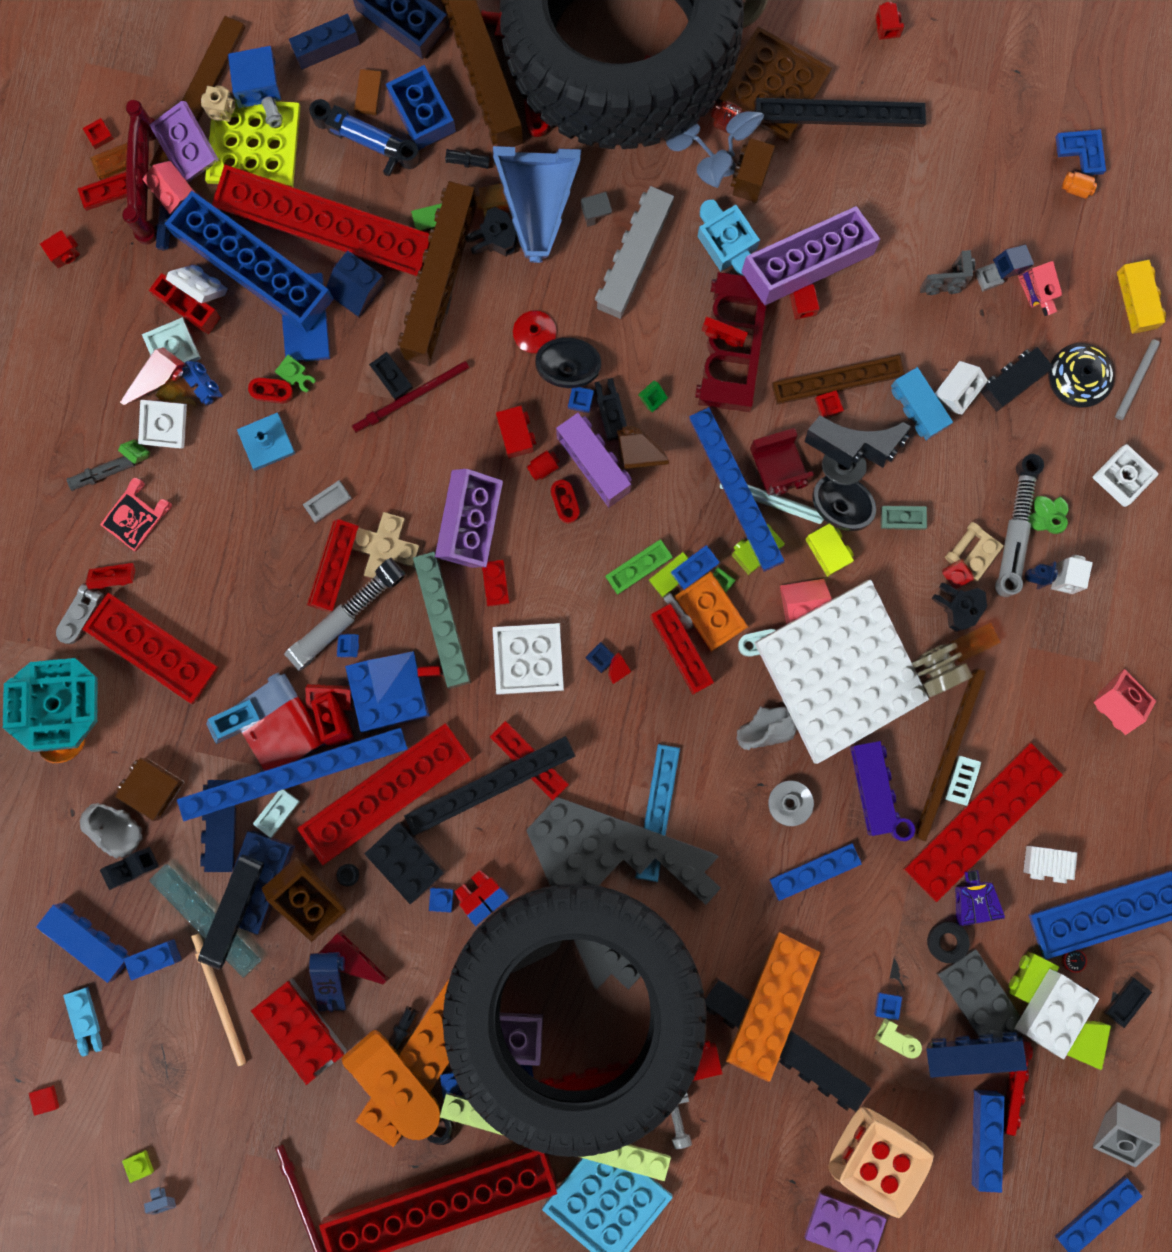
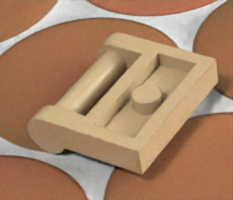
(981, 554)

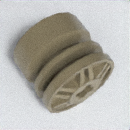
(942, 669)

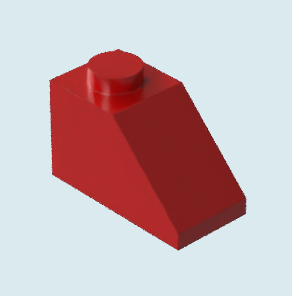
(331, 721)

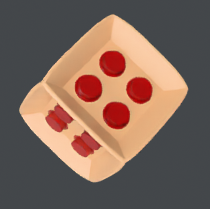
(880, 1162)

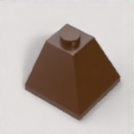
(638, 449)

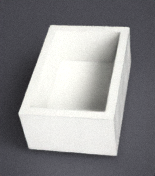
(1056, 1013)

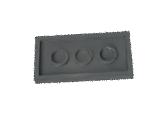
(979, 996)

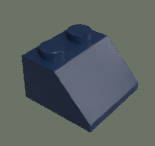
(354, 284)

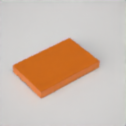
(711, 611)

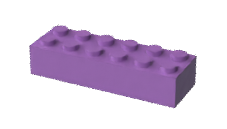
(810, 255)

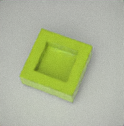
(138, 1166)

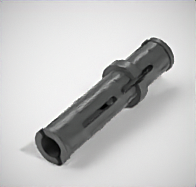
(76, 481)

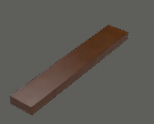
(838, 379)

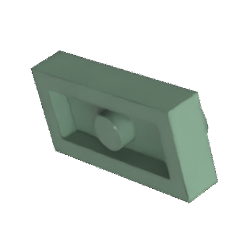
(904, 517)

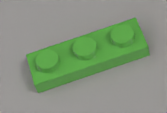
(639, 567)

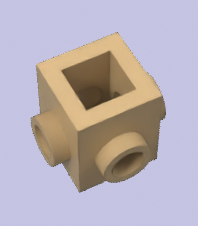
(218, 103)

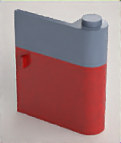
(284, 726)

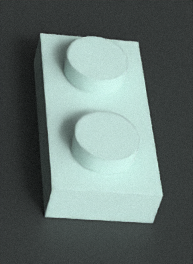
(276, 812)

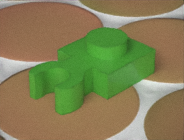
(293, 371)

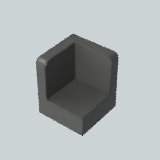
(595, 207)

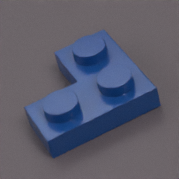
(1087, 146)

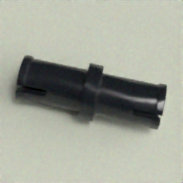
(467, 159)
(403, 1028)

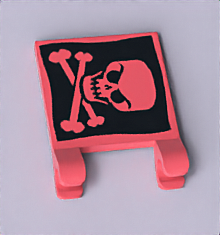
(132, 518)

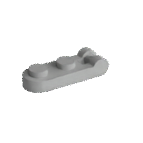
(78, 614)

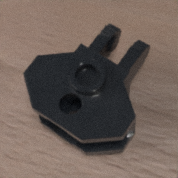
(497, 233)
(960, 605)

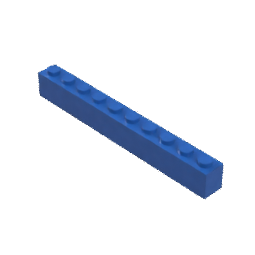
(291, 774)

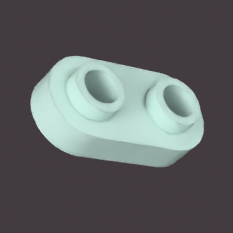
(752, 637)

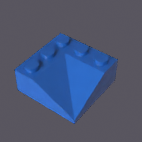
(387, 691)

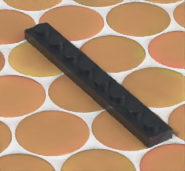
(841, 112)
(490, 785)

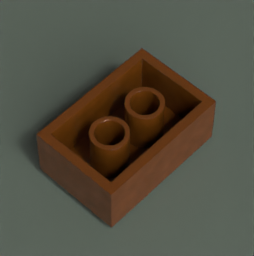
(303, 899)

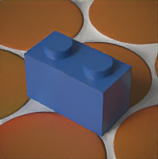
(152, 959)

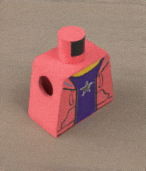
(1041, 287)

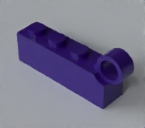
(875, 791)

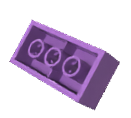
(593, 459)
(469, 518)

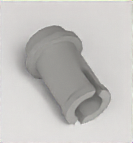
(273, 117)

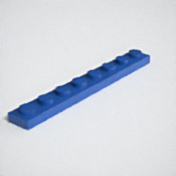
(736, 489)

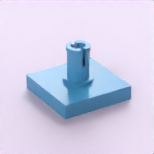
(266, 441)

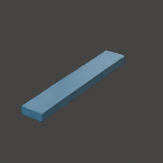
(660, 800)

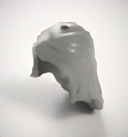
(767, 728)
(119, 832)

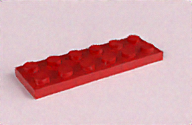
(150, 648)

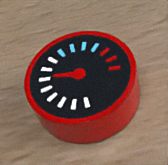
(1074, 961)

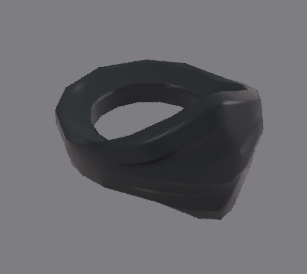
(447, 1137)

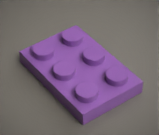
(184, 141)
(844, 1226)

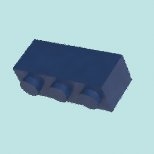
(324, 41)

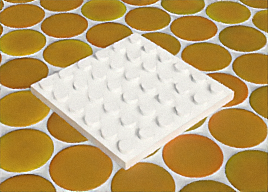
(842, 671)

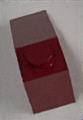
(355, 960)

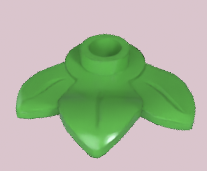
(1046, 512)

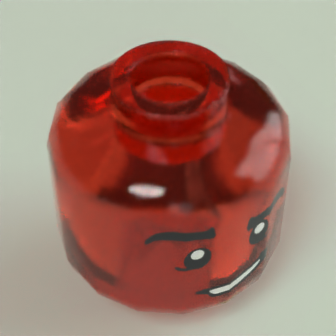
(723, 114)

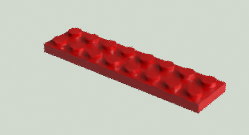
(384, 794)
(982, 822)

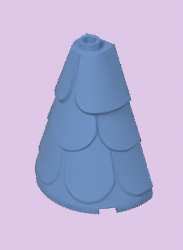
(536, 194)

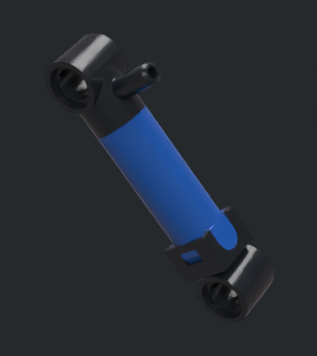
(341, 124)

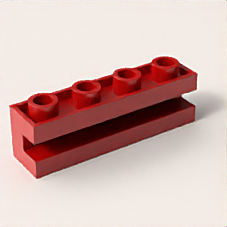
(332, 565)
(681, 649)

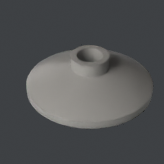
(802, 801)

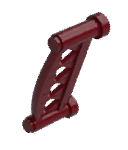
(136, 168)

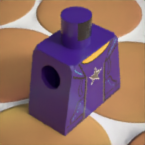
(976, 901)

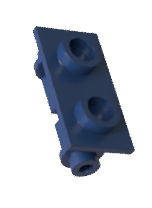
(1042, 575)

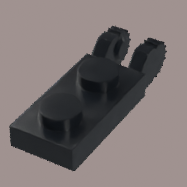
(610, 410)

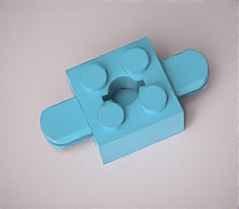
(726, 235)

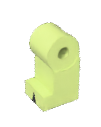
(903, 1044)

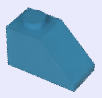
(232, 721)

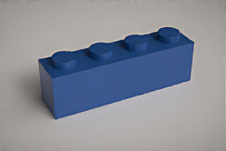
(83, 941)
(988, 1141)

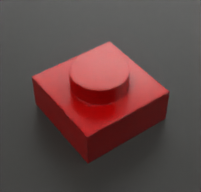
(958, 574)

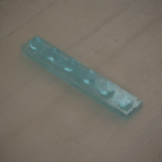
(200, 916)

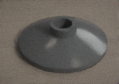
(844, 477)

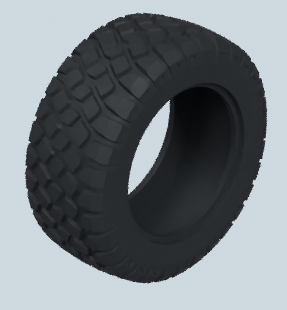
(628, 100)
(555, 1118)

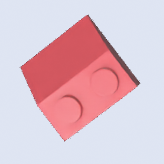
(803, 597)
(1125, 702)

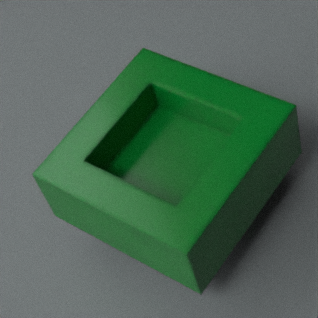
(653, 396)

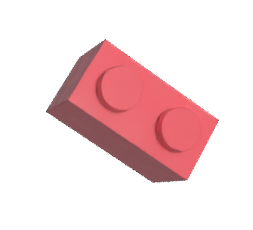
(167, 185)

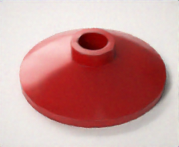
(530, 341)

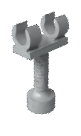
(681, 1139)

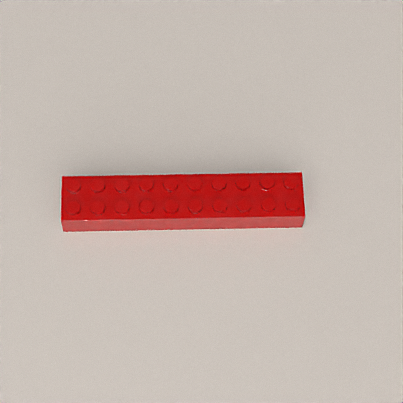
(442, 1204)

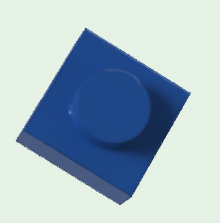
(580, 399)
(347, 646)
(441, 899)
(888, 1006)

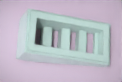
(975, 766)

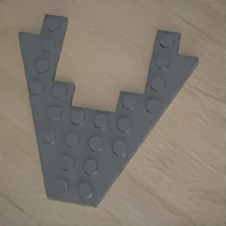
(587, 845)

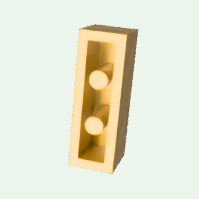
(1141, 296)

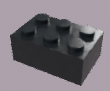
(405, 862)

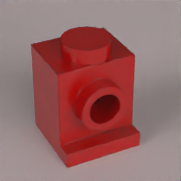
(888, 21)

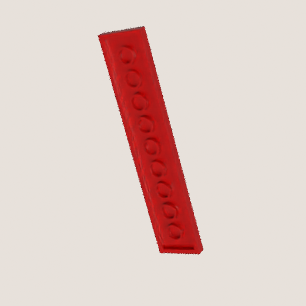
(321, 220)

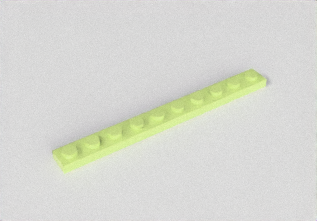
(627, 1158)

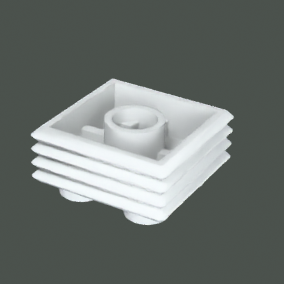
(1138, 478)

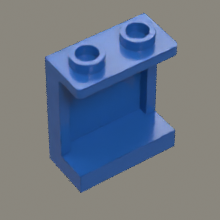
(253, 76)

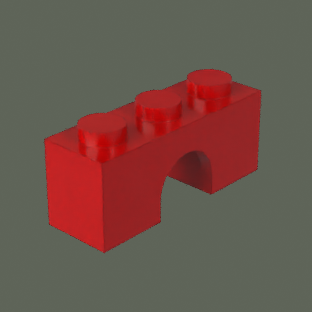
(198, 314)

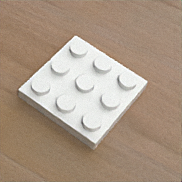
(528, 659)

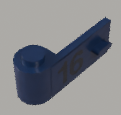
(326, 981)

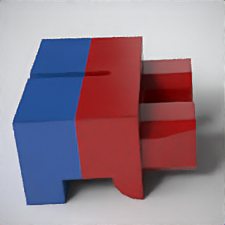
(488, 890)

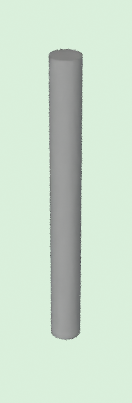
(1139, 375)

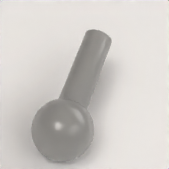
(684, 618)

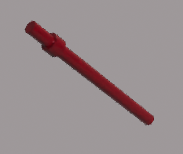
(373, 417)
(287, 1168)

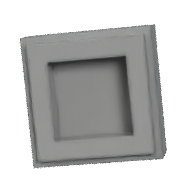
(988, 277)

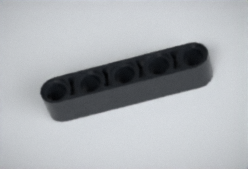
(231, 912)

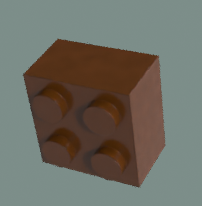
(751, 169)

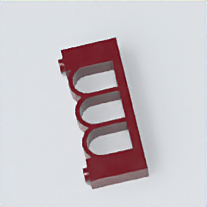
(723, 394)

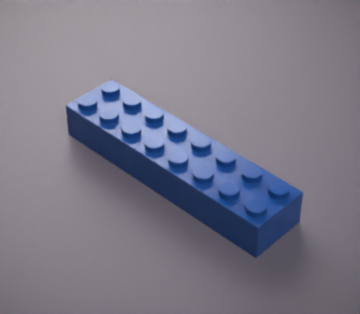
(249, 261)

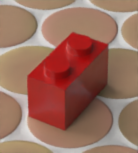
(514, 431)

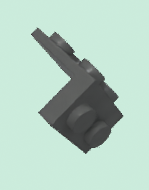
(951, 282)

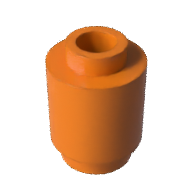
(1079, 184)

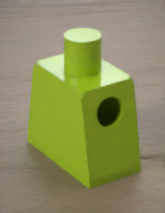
(1091, 1044)

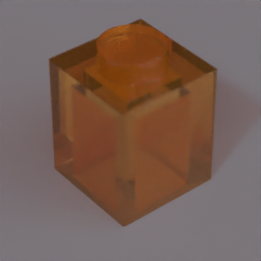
(492, 197)

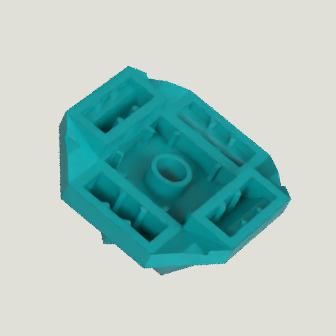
(30, 700)

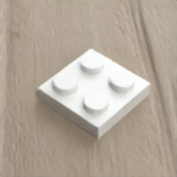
(196, 283)
(162, 424)

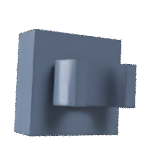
(159, 1202)

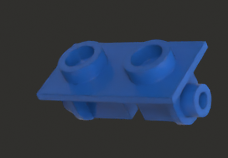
(196, 374)

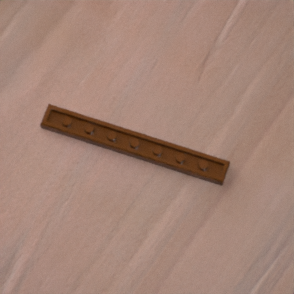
(209, 71)
(949, 755)

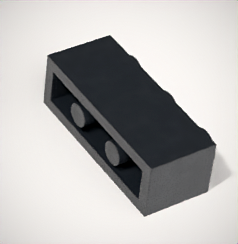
(1016, 378)

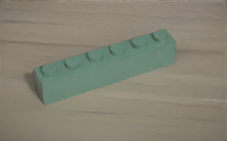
(441, 620)

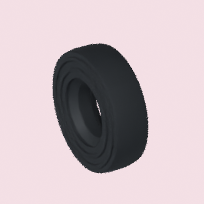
(958, 952)

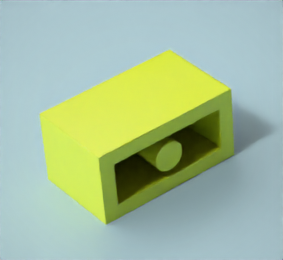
(830, 549)

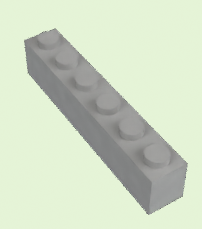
(635, 252)

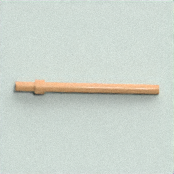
(220, 1004)

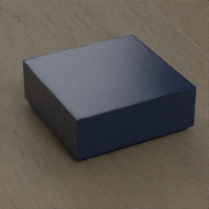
(600, 657)

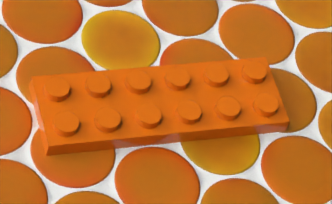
(773, 1007)

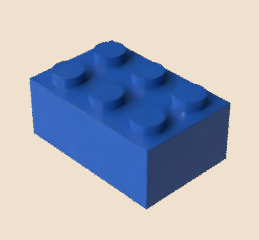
(421, 107)

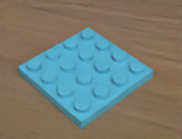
(606, 1206)

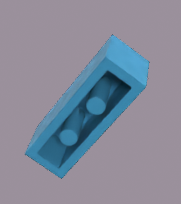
(921, 404)

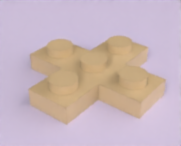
(385, 544)

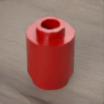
(543, 465)

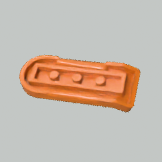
(393, 1086)

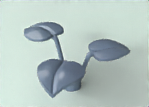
(721, 164)

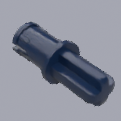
(163, 233)

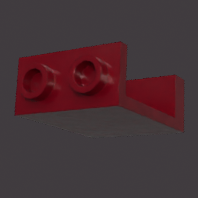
(780, 462)

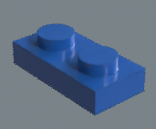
(695, 567)

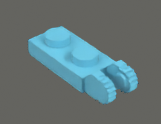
(83, 1020)

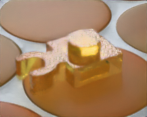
(174, 394)

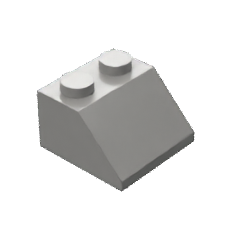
(1127, 1135)

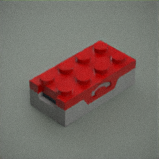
(299, 1031)

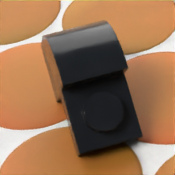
(129, 869)

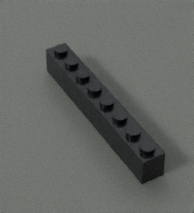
(796, 1052)

